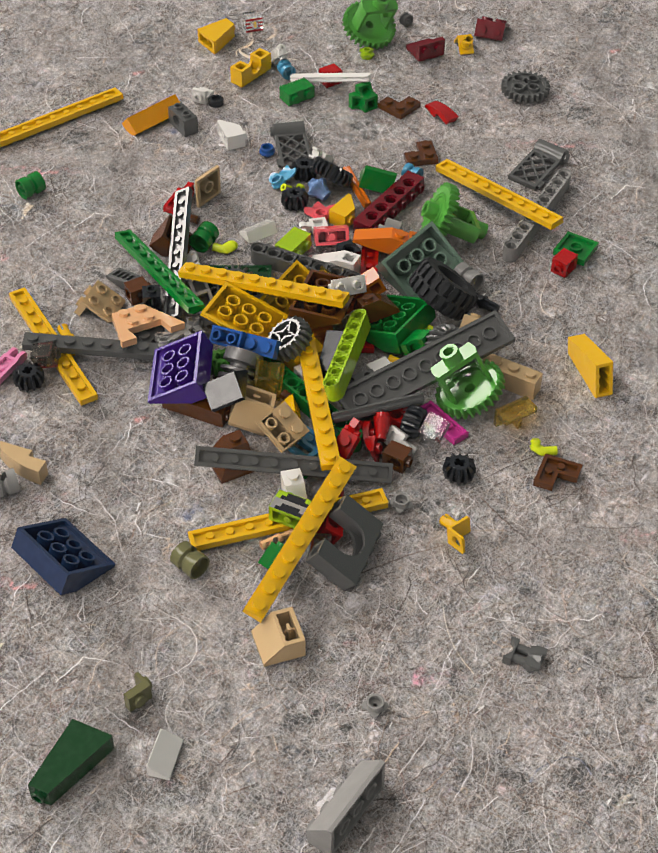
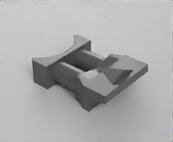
(534, 658)

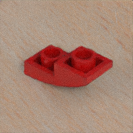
(443, 111)
(374, 447)

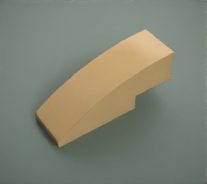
(23, 462)

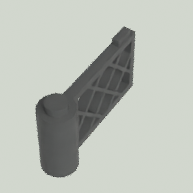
(290, 131)
(548, 153)

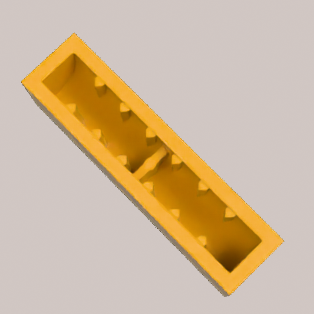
(150, 116)

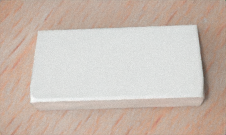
(259, 231)
(164, 755)

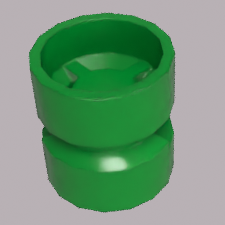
(30, 185)
(204, 237)

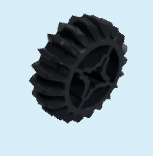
(331, 172)

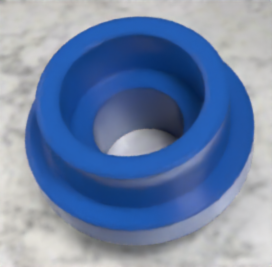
(267, 150)

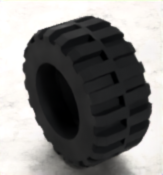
(443, 289)

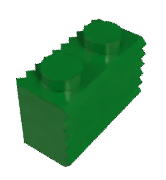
(296, 91)

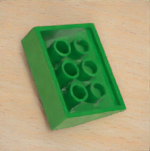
(393, 330)

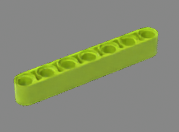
(346, 355)

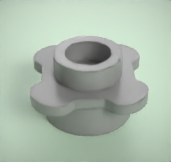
(401, 502)
(375, 699)

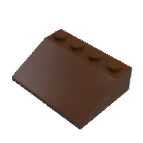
(317, 314)

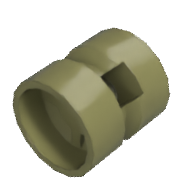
(190, 559)

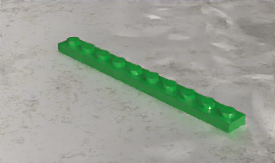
(160, 272)

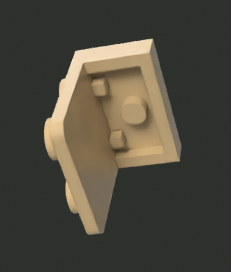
(101, 301)

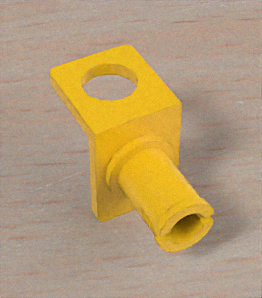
(465, 44)
(456, 530)

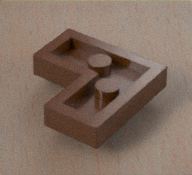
(399, 109)
(423, 156)
(554, 468)

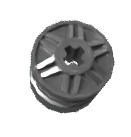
(240, 360)

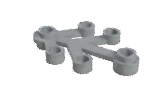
(193, 323)

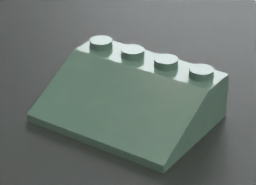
(404, 260)

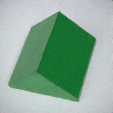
(376, 179)

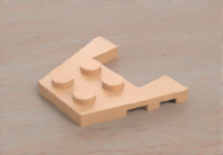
(142, 318)

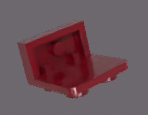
(490, 29)
(427, 48)

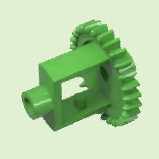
(371, 22)
(451, 217)
(468, 388)

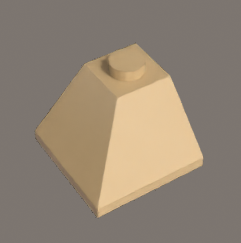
(207, 186)

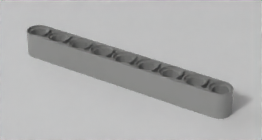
(527, 228)

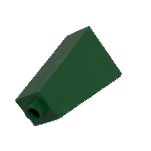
(69, 761)

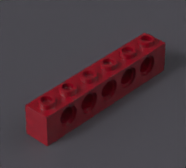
(390, 202)

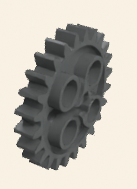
(525, 86)

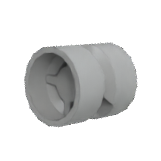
(471, 275)
(9, 483)

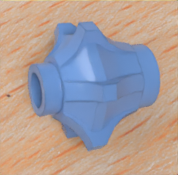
(318, 189)

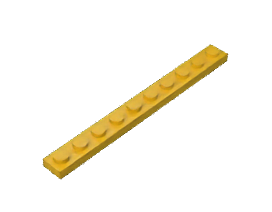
(59, 116)
(499, 194)
(264, 285)
(67, 366)
(319, 407)
(262, 526)
(299, 540)

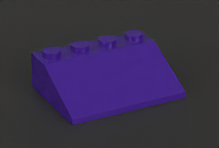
(181, 370)

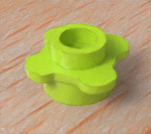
(366, 53)

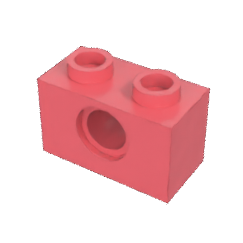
(330, 235)

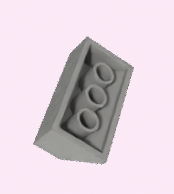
(347, 805)

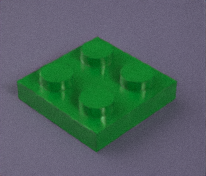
(578, 244)

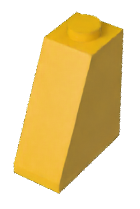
(216, 35)

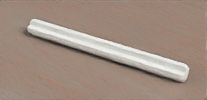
(332, 77)

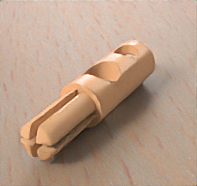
(279, 537)

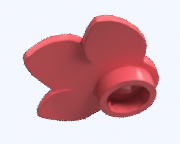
(318, 210)

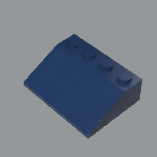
(61, 554)

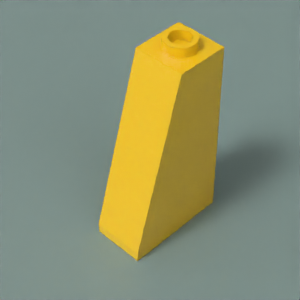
(592, 364)

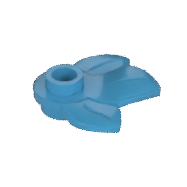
(278, 179)

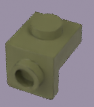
(139, 694)

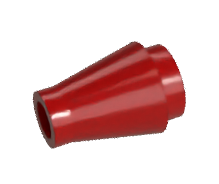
(382, 424)

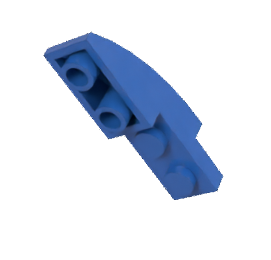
(229, 337)

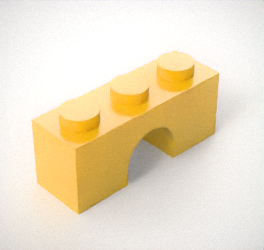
(245, 73)

